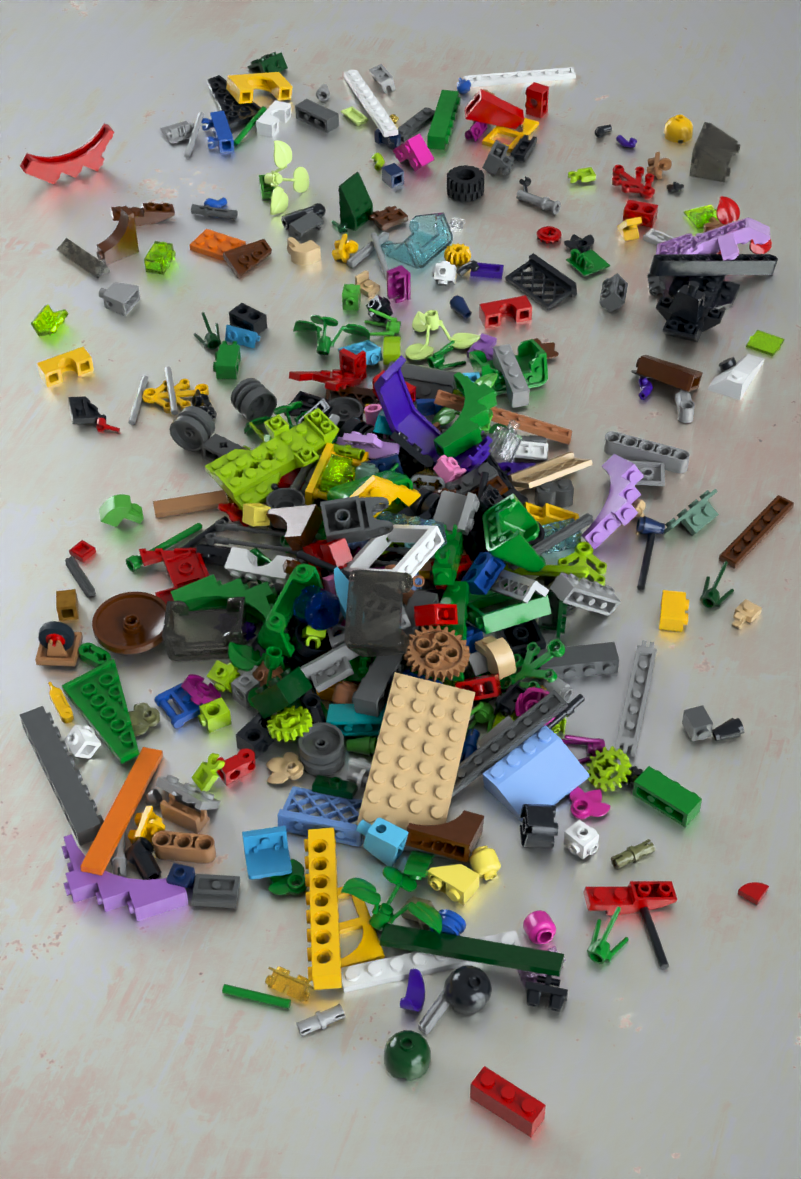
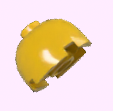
(678, 128)

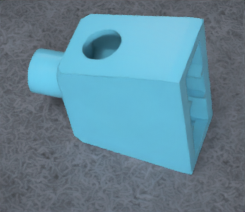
(383, 840)

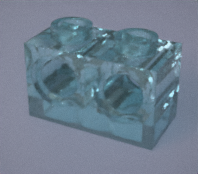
(570, 542)

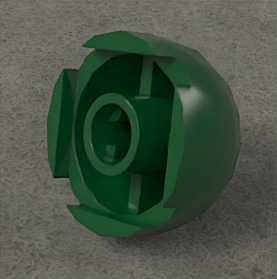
(407, 1055)

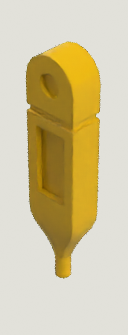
(60, 704)

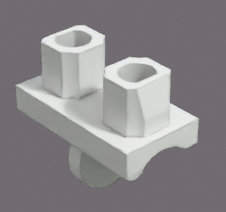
(359, 771)

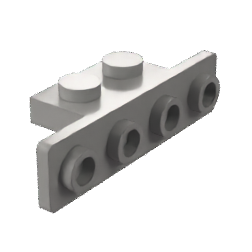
(330, 667)

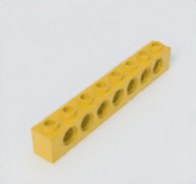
(323, 909)

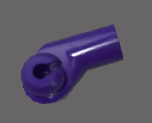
(625, 143)
(646, 388)

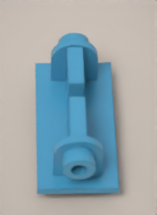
(242, 336)

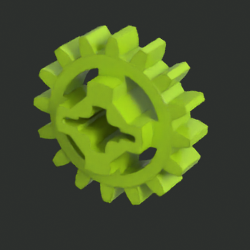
(289, 723)
(608, 769)

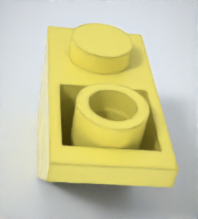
(455, 881)

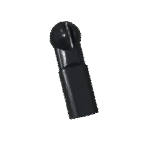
(317, 208)

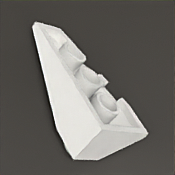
(737, 379)

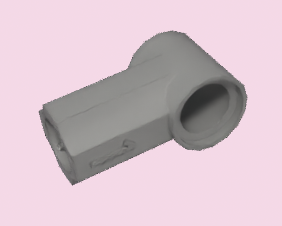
(684, 406)

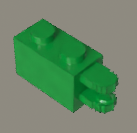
(227, 361)

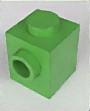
(351, 297)

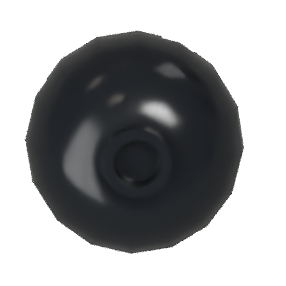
(468, 989)

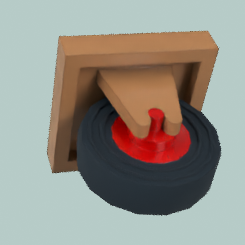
(58, 645)

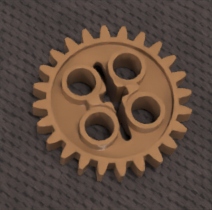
(437, 653)

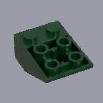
(354, 202)

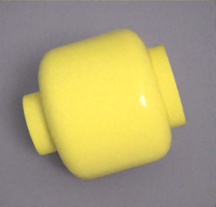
(485, 862)

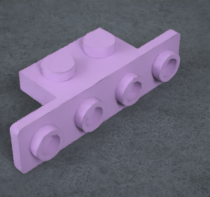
(369, 443)

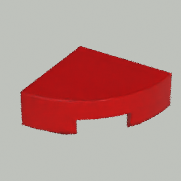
(753, 891)

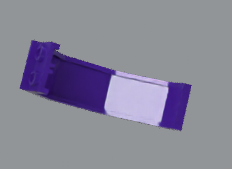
(406, 418)

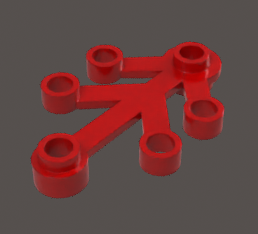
(646, 191)

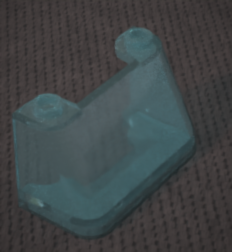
(428, 239)

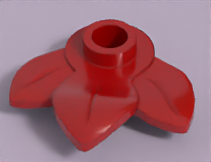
(233, 512)

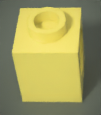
(255, 514)

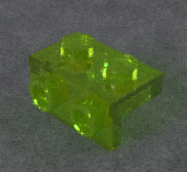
(48, 321)

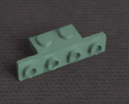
(697, 516)

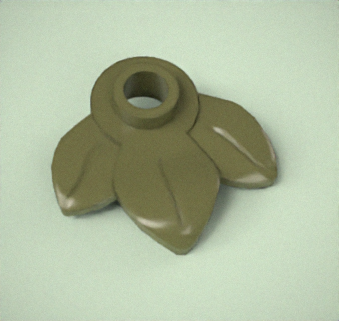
(143, 718)

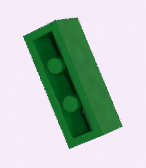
(667, 796)

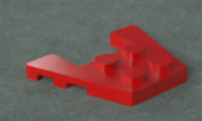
(333, 379)
(182, 566)

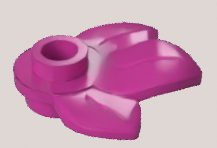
(589, 803)

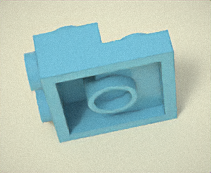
(373, 352)

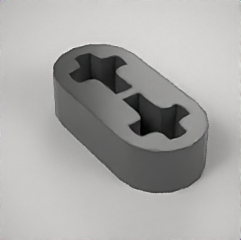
(427, 478)

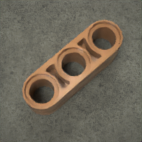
(184, 847)

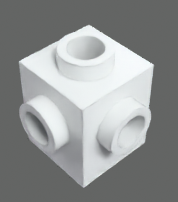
(448, 277)
(82, 741)
(581, 839)

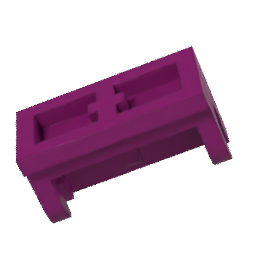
(399, 284)

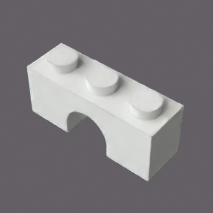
(268, 123)

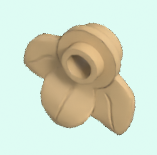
(284, 768)

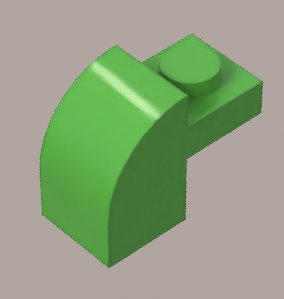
(118, 508)

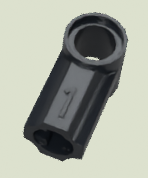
(141, 856)

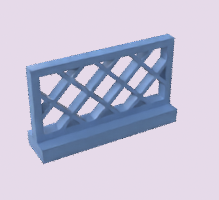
(302, 821)

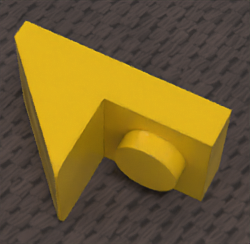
(629, 229)

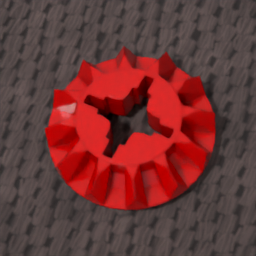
(542, 234)

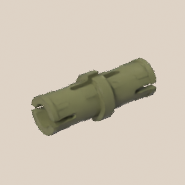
(632, 854)

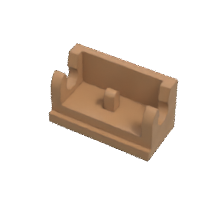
(183, 815)

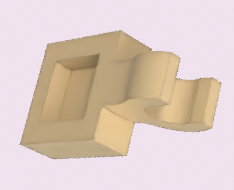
(747, 612)

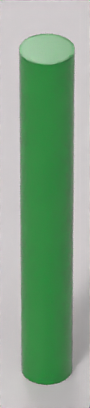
(256, 996)

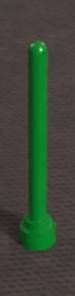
(135, 562)

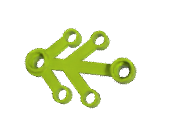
(584, 552)

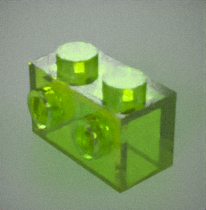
(159, 257)

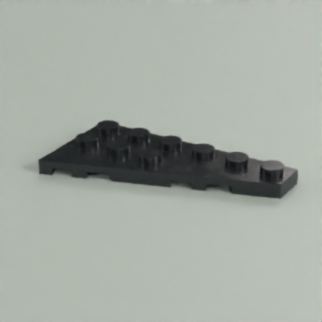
(236, 113)

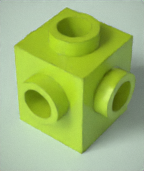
(222, 675)

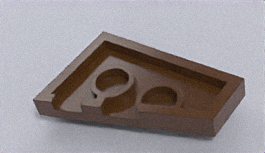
(247, 256)

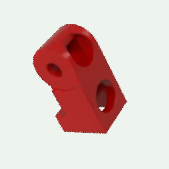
(237, 766)

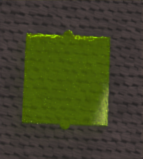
(765, 343)

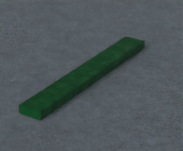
(472, 949)

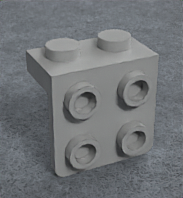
(457, 510)

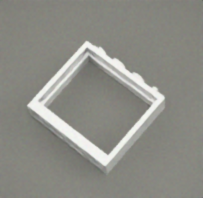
(426, 540)

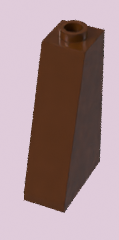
(669, 373)

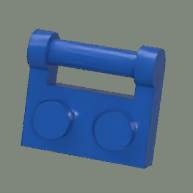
(184, 703)

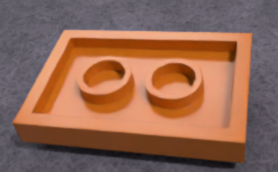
(214, 244)

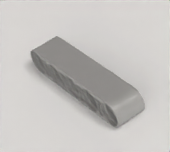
(644, 450)

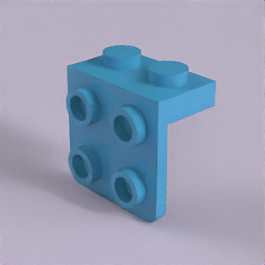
(267, 852)

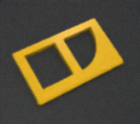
(528, 127)
(369, 947)

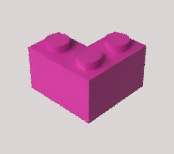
(415, 151)

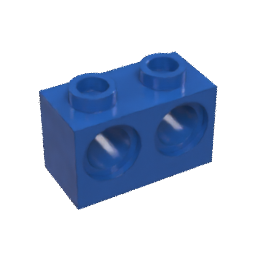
(483, 573)

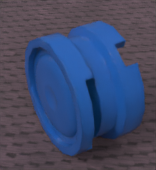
(451, 922)

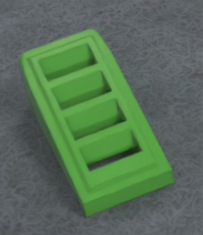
(264, 187)

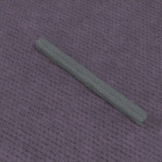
(559, 536)

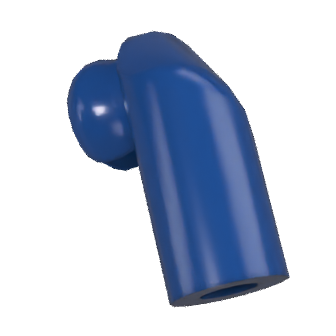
(215, 203)

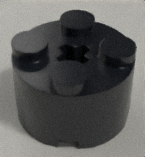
(538, 825)

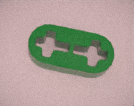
(97, 654)

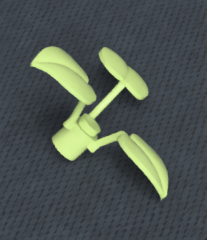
(282, 157)
(431, 321)

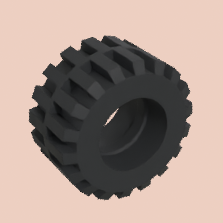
(465, 183)

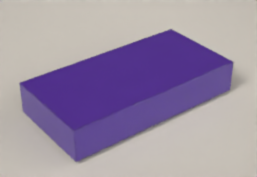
(488, 271)

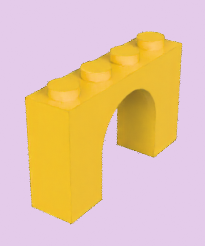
(242, 86)

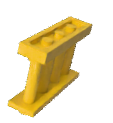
(312, 491)

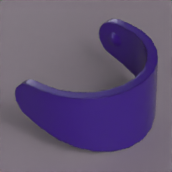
(415, 992)

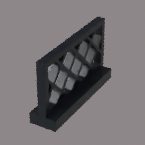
(550, 275)

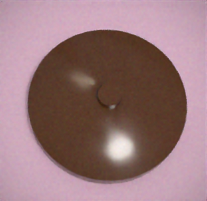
(130, 622)

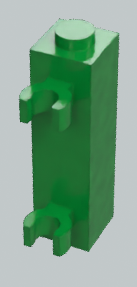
(448, 558)

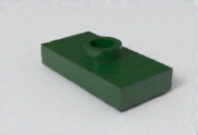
(334, 787)

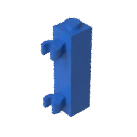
(221, 131)

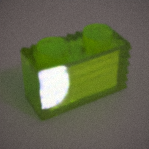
(337, 472)

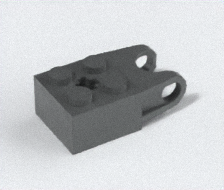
(354, 518)

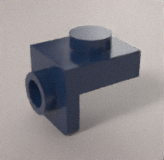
(181, 876)

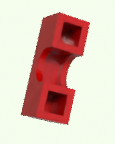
(518, 308)
(334, 552)

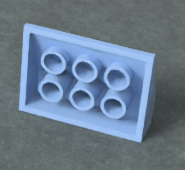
(535, 773)

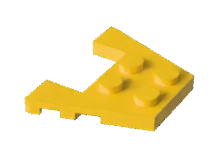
(381, 487)

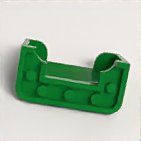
(531, 360)
(347, 489)
(508, 531)
(273, 628)

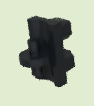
(536, 990)

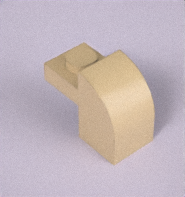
(304, 253)
(498, 655)

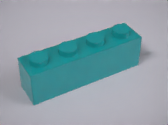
(354, 723)

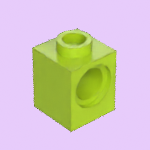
(214, 715)

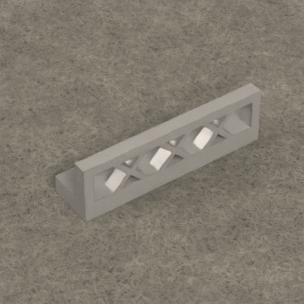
(516, 580)

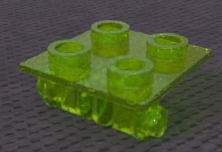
(701, 215)

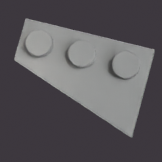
(202, 800)

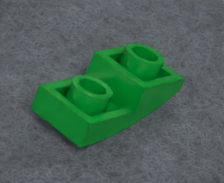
(418, 865)

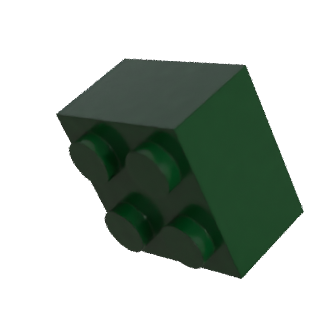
(280, 691)

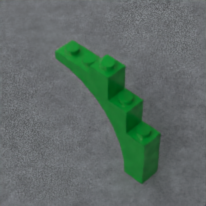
(474, 415)
(211, 594)

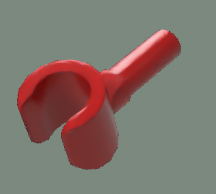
(101, 426)

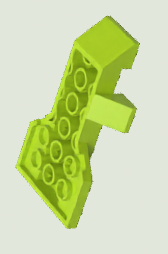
(250, 473)

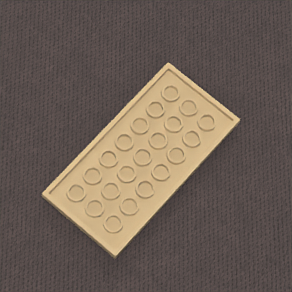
(417, 753)

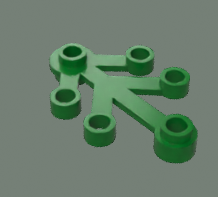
(555, 649)

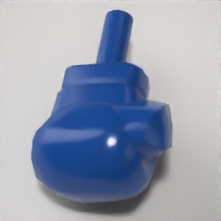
(463, 86)

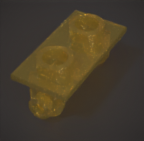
(297, 986)

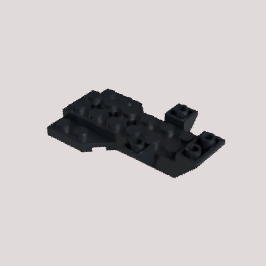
(717, 295)

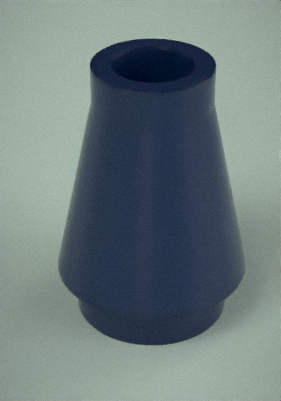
(459, 305)
(647, 525)

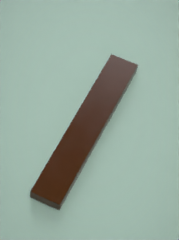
(756, 531)

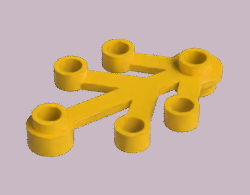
(157, 395)

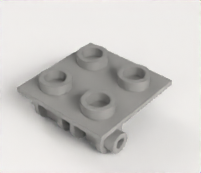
(178, 131)

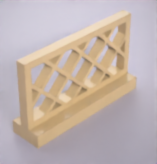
(547, 471)

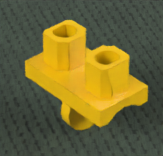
(344, 248)
(147, 823)

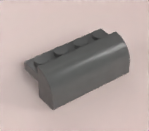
(428, 380)

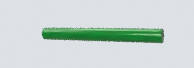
(249, 126)

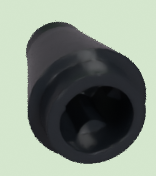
(730, 729)

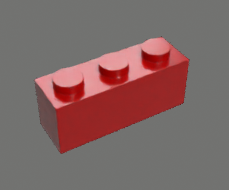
(507, 1101)

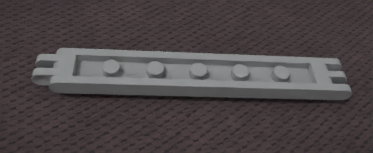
(636, 698)

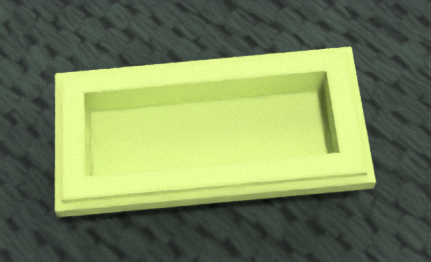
(354, 116)

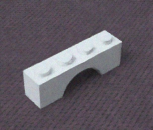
(244, 564)

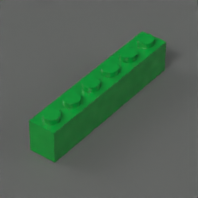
(443, 120)

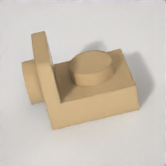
(367, 286)

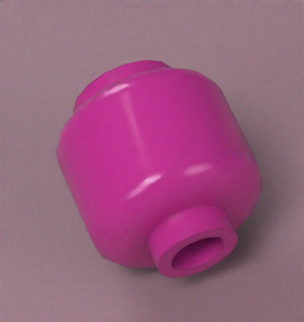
(539, 927)

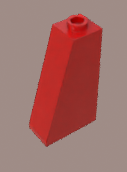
(493, 111)

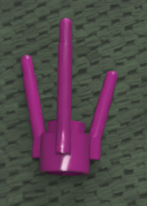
(592, 745)

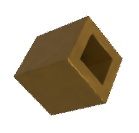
(67, 605)

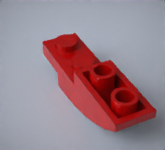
(631, 898)

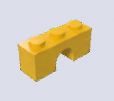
(76, 360)

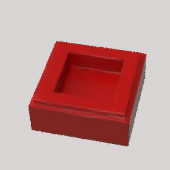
(82, 551)

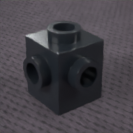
(381, 305)

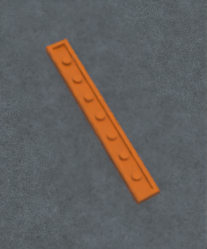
(121, 811)

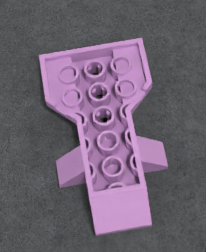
(721, 238)

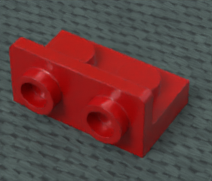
(353, 363)

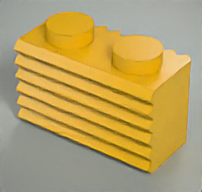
(673, 611)

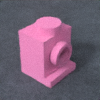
(448, 469)

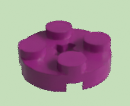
(200, 691)

